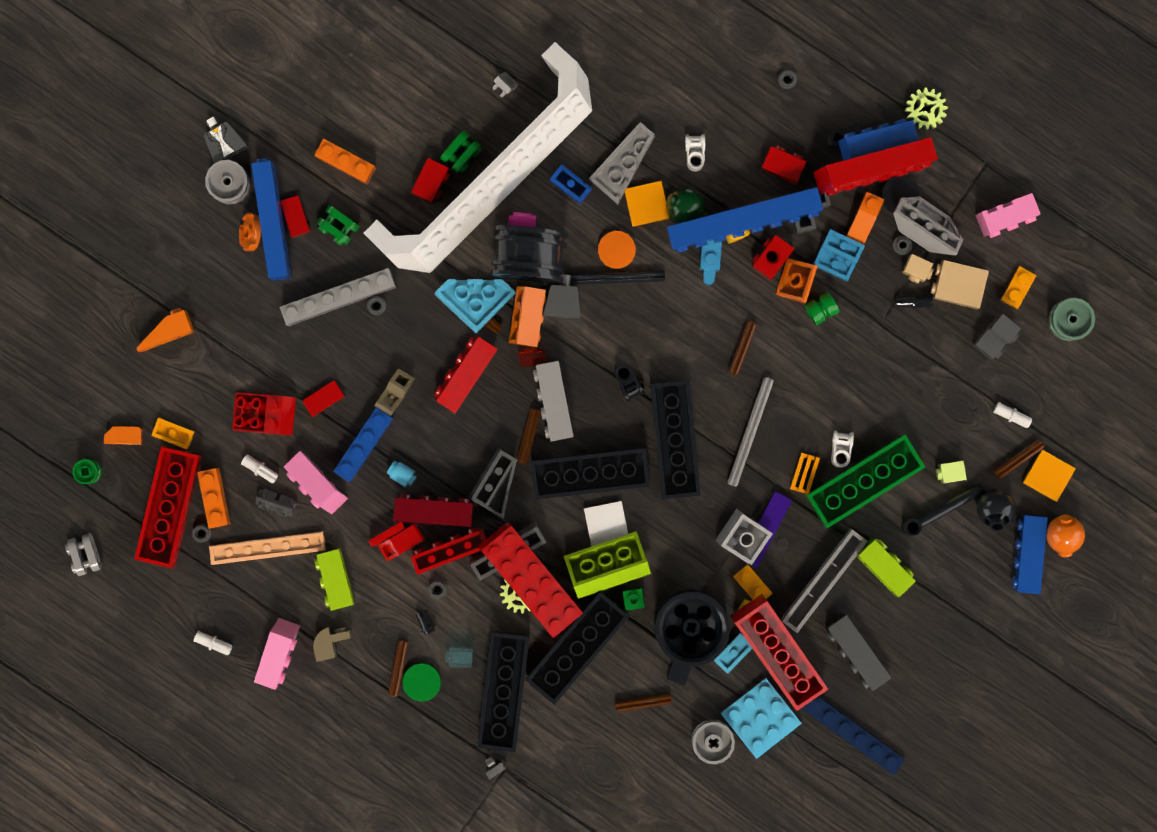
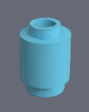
(401, 473)

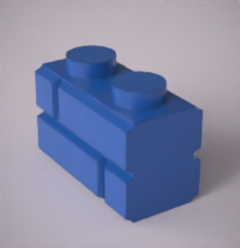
(570, 184)

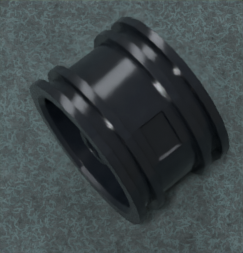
(529, 254)

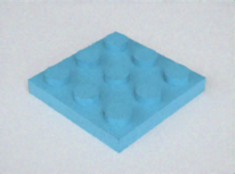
(761, 718)

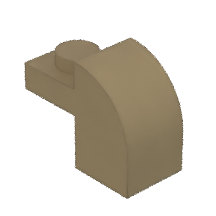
(394, 392)
(324, 642)

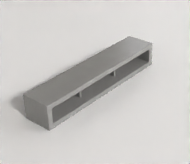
(338, 297)
(823, 580)

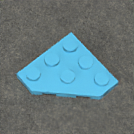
(475, 299)

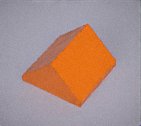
(796, 280)

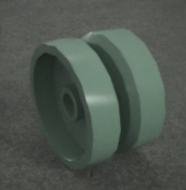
(1081, 314)

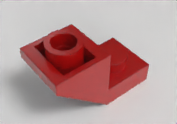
(401, 542)

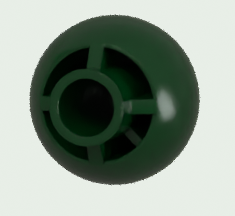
(685, 206)

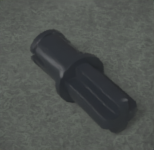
(914, 302)

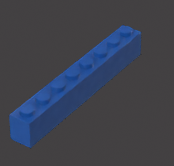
(744, 219)

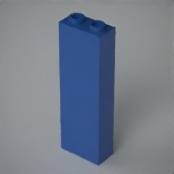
(271, 220)

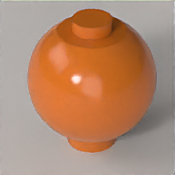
(1065, 535)

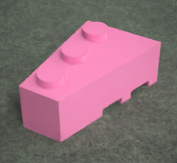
(1008, 215)
(314, 483)
(277, 654)

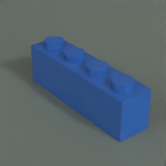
(877, 140)
(363, 445)
(1030, 554)

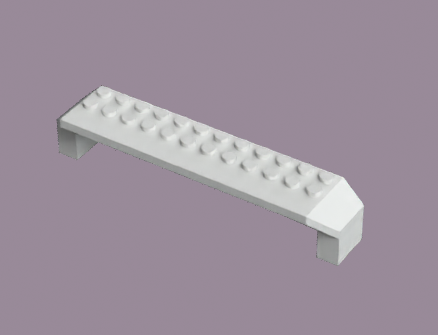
(500, 178)

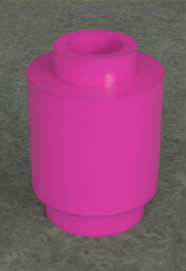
(522, 219)

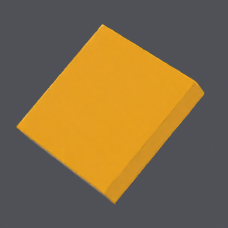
(646, 203)
(1049, 475)

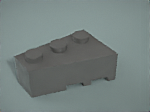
(495, 483)

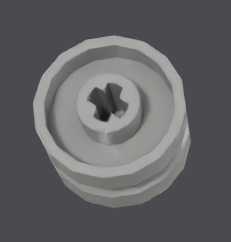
(216, 182)
(716, 752)

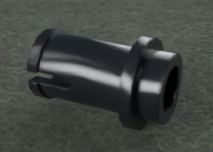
(426, 624)

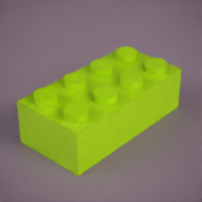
(607, 564)

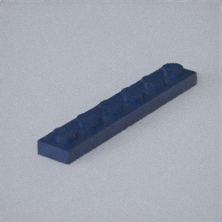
(854, 734)

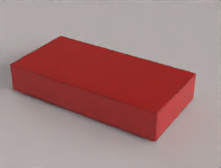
(295, 216)
(323, 398)
(387, 534)

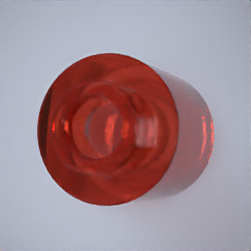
(531, 356)

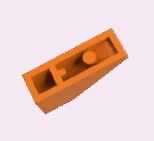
(865, 217)
(169, 329)

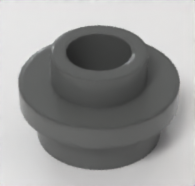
(789, 73)
(896, 247)
(371, 301)
(195, 534)
(432, 593)

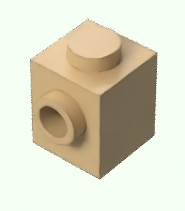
(918, 269)

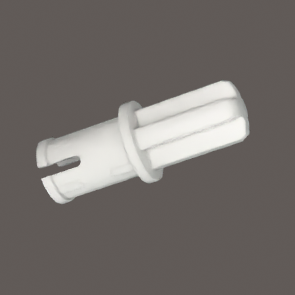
(1012, 415)
(259, 468)
(213, 643)

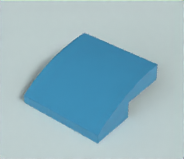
(838, 255)

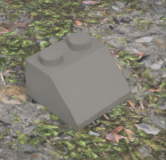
(743, 537)

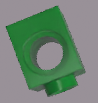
(633, 599)

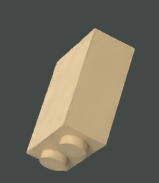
(959, 284)

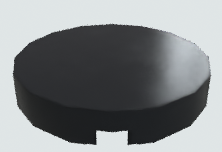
(896, 189)

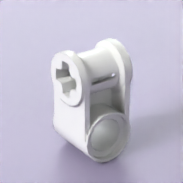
(695, 148)
(841, 447)

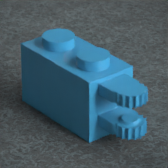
(710, 261)

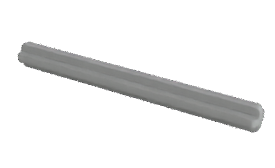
(750, 431)

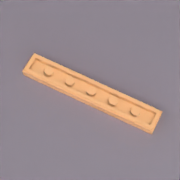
(267, 548)

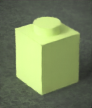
(951, 472)

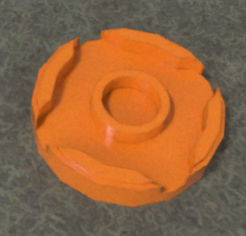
(250, 232)
(616, 249)

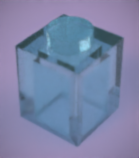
(459, 657)

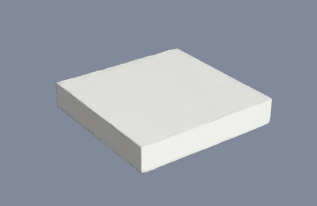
(605, 522)

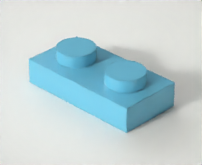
(733, 653)

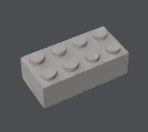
(554, 401)

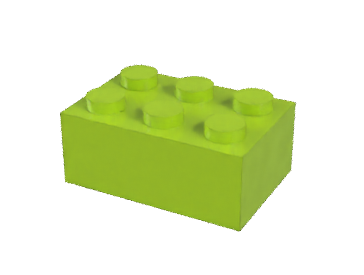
(886, 567)

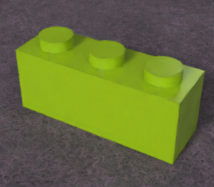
(334, 579)

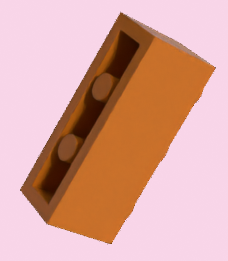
(345, 161)
(527, 316)
(214, 498)

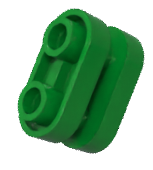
(461, 164)
(339, 236)

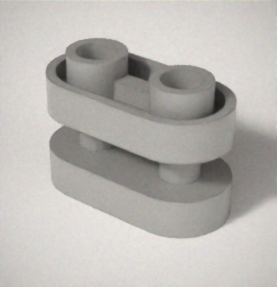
(78, 563)

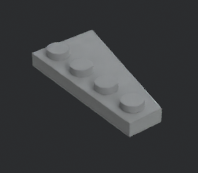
(622, 164)

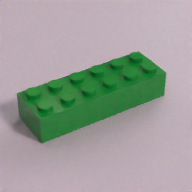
(865, 481)

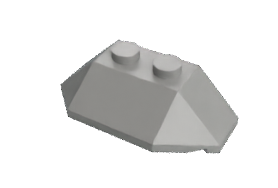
(927, 226)

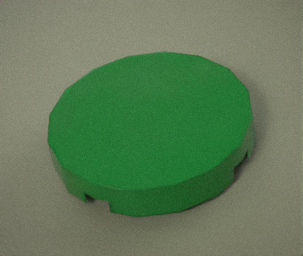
(421, 682)

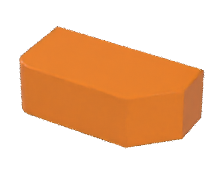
(124, 435)

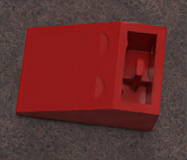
(264, 413)

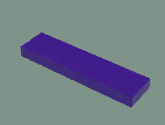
(772, 518)

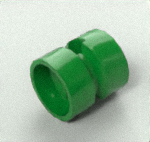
(820, 309)
(87, 471)

